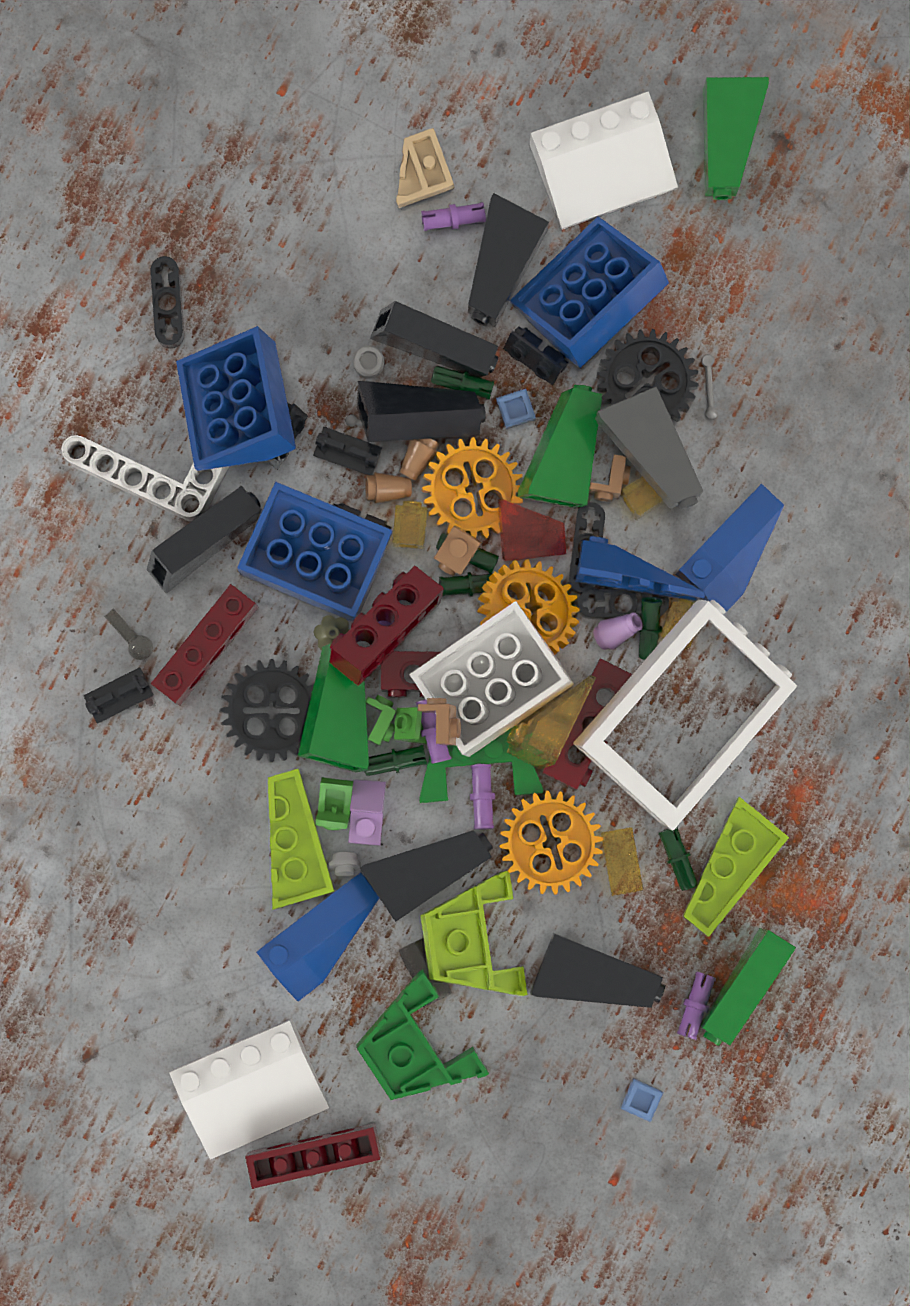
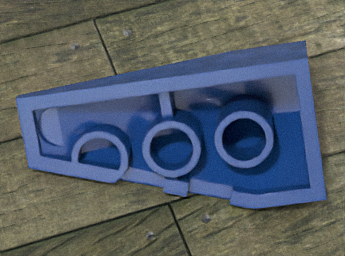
(733, 551)
(616, 568)
(314, 943)

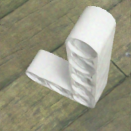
(150, 479)

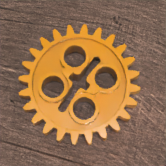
(444, 495)
(555, 612)
(579, 833)

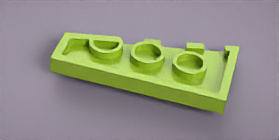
(736, 861)

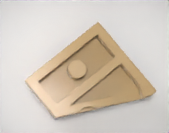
(422, 169)

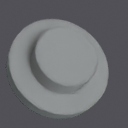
(344, 863)

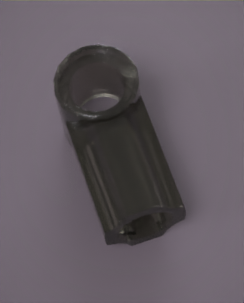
(415, 960)

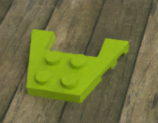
(459, 940)

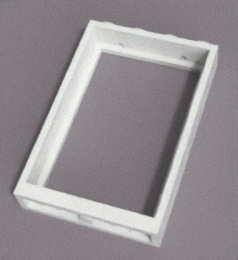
(592, 738)

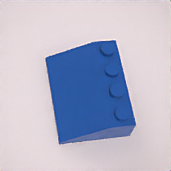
(590, 291)
(236, 402)
(315, 552)

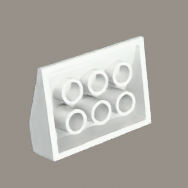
(603, 160)
(494, 677)
(249, 1089)

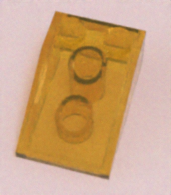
(545, 732)

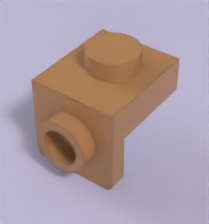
(618, 475)
(457, 551)
(447, 725)

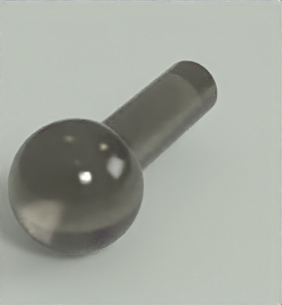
(139, 646)

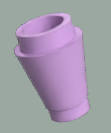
(616, 630)

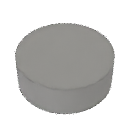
(368, 361)

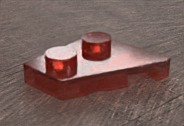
(529, 533)

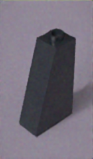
(504, 255)
(434, 340)
(417, 412)
(202, 538)
(421, 873)
(589, 975)

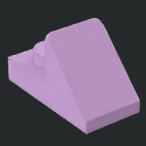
(367, 812)

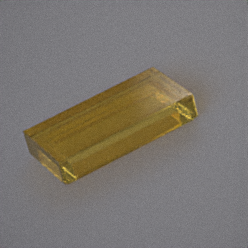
(621, 861)

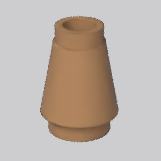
(418, 456)
(386, 487)

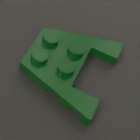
(524, 775)
(402, 1053)

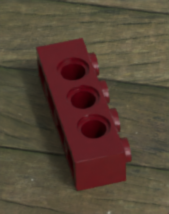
(205, 645)
(359, 661)
(394, 668)
(569, 773)
(313, 1155)

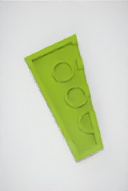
(296, 851)

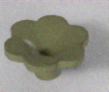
(329, 624)

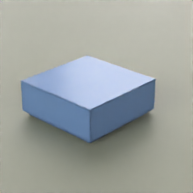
(515, 408)
(641, 1100)

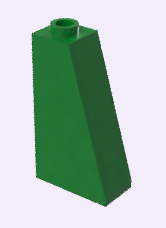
(730, 122)
(566, 451)
(336, 720)
(746, 986)

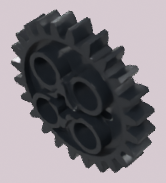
(629, 360)
(270, 681)

